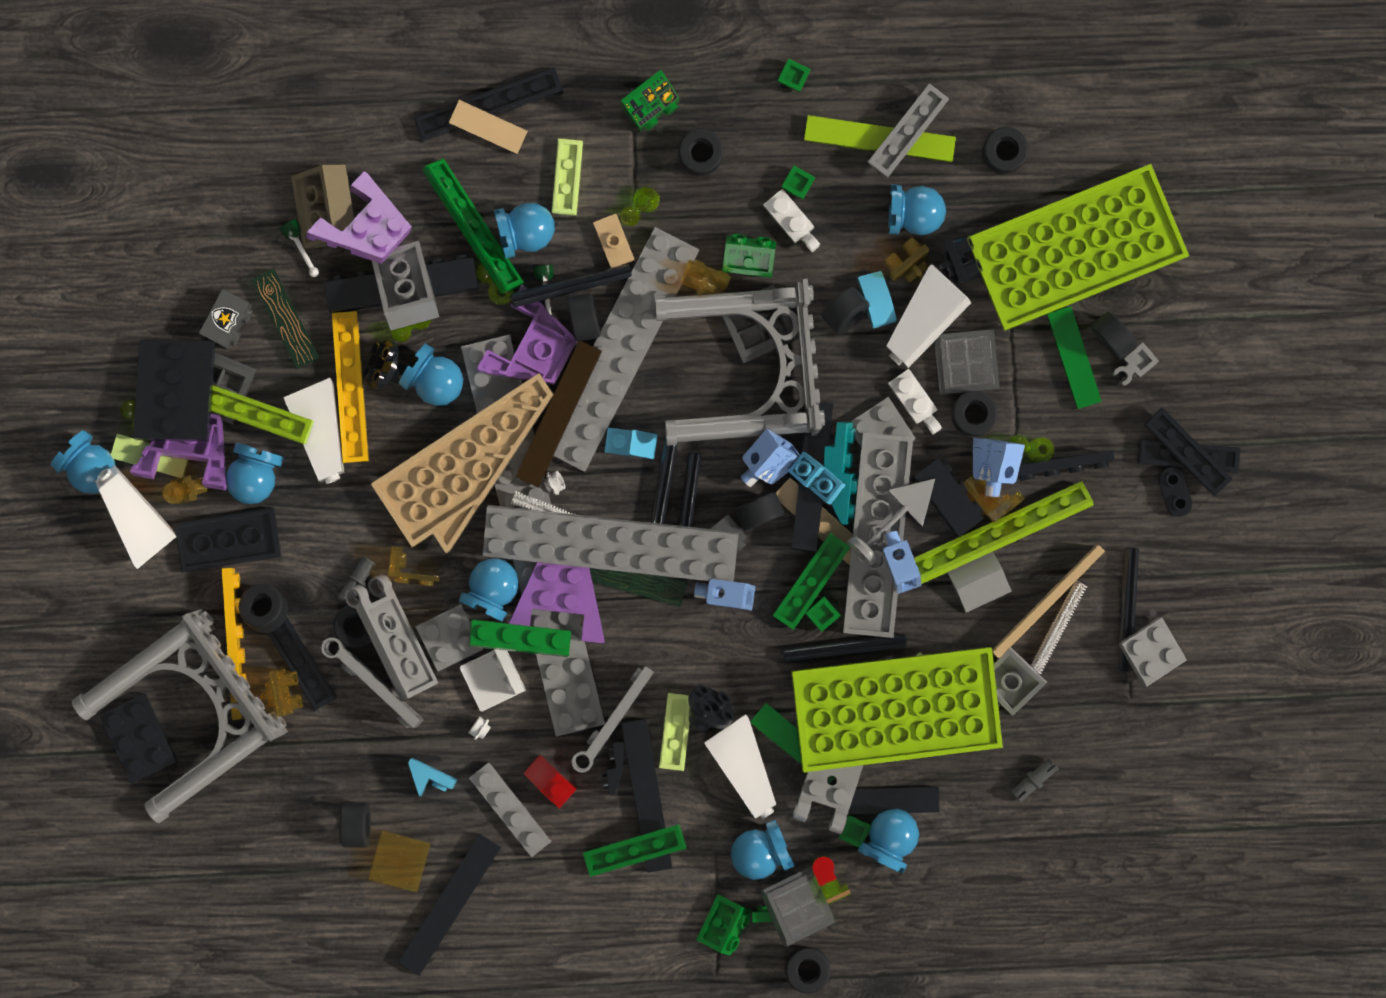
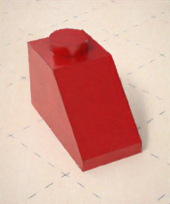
(550, 781)

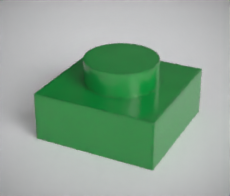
(794, 75)
(798, 182)
(822, 614)
(854, 831)
(761, 915)

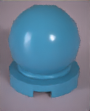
(916, 210)
(525, 228)
(434, 378)
(83, 462)
(252, 475)
(491, 587)
(892, 837)
(760, 852)

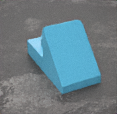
(631, 443)
(423, 773)

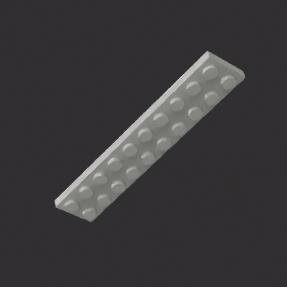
(624, 344)
(610, 544)

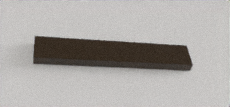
(558, 414)

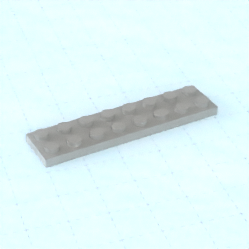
(870, 590)

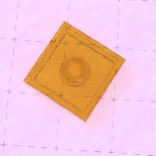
(399, 861)

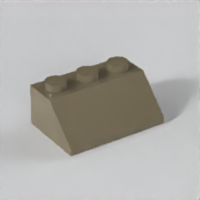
(324, 195)

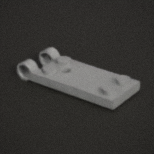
(396, 641)
(355, 666)
(598, 739)
(837, 796)

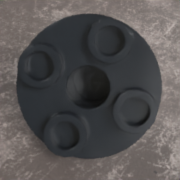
(384, 365)
(709, 709)

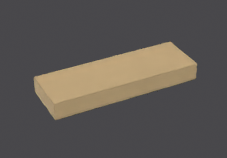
(488, 126)

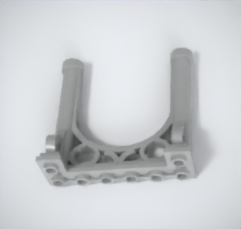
(744, 305)
(266, 727)

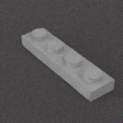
(908, 130)
(510, 809)

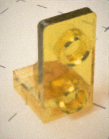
(992, 506)
(397, 561)

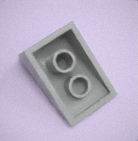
(405, 287)

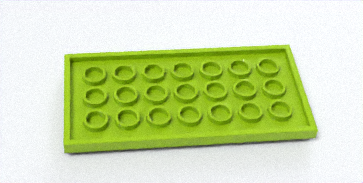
(1078, 247)
(896, 709)

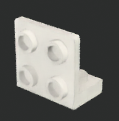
(492, 679)

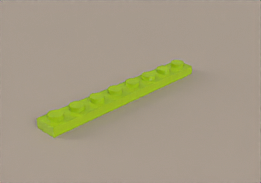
(1003, 531)

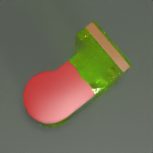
(824, 872)

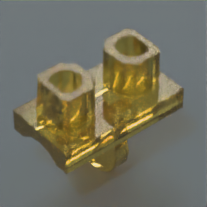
(916, 253)
(704, 278)
(183, 490)
(278, 692)

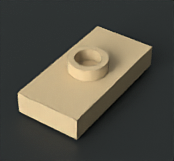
(613, 241)

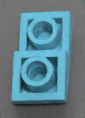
(877, 294)
(816, 477)

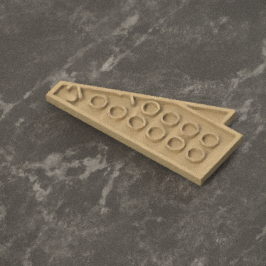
(451, 477)

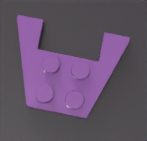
(373, 231)
(540, 351)
(204, 451)
(561, 590)

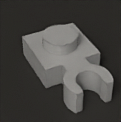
(1137, 362)

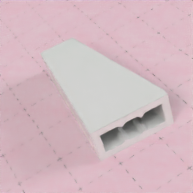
(926, 317)
(324, 441)
(136, 520)
(741, 762)

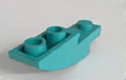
(838, 461)

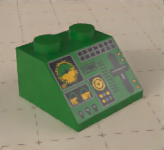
(650, 102)

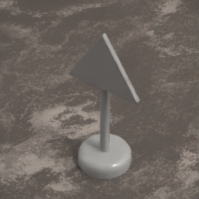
(914, 499)

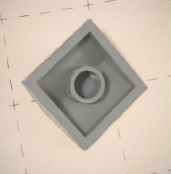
(979, 581)
(1015, 681)

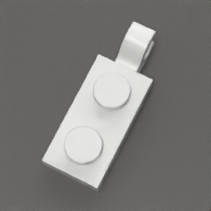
(791, 219)
(915, 400)

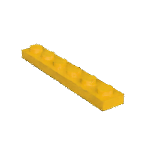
(350, 387)
(234, 629)

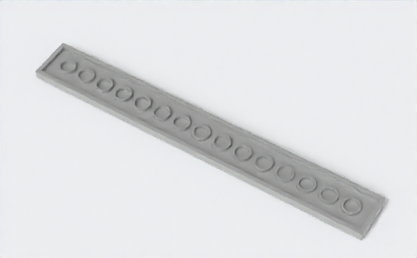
(568, 679)

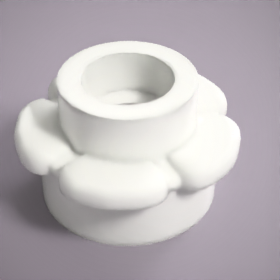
(554, 482)
(479, 728)

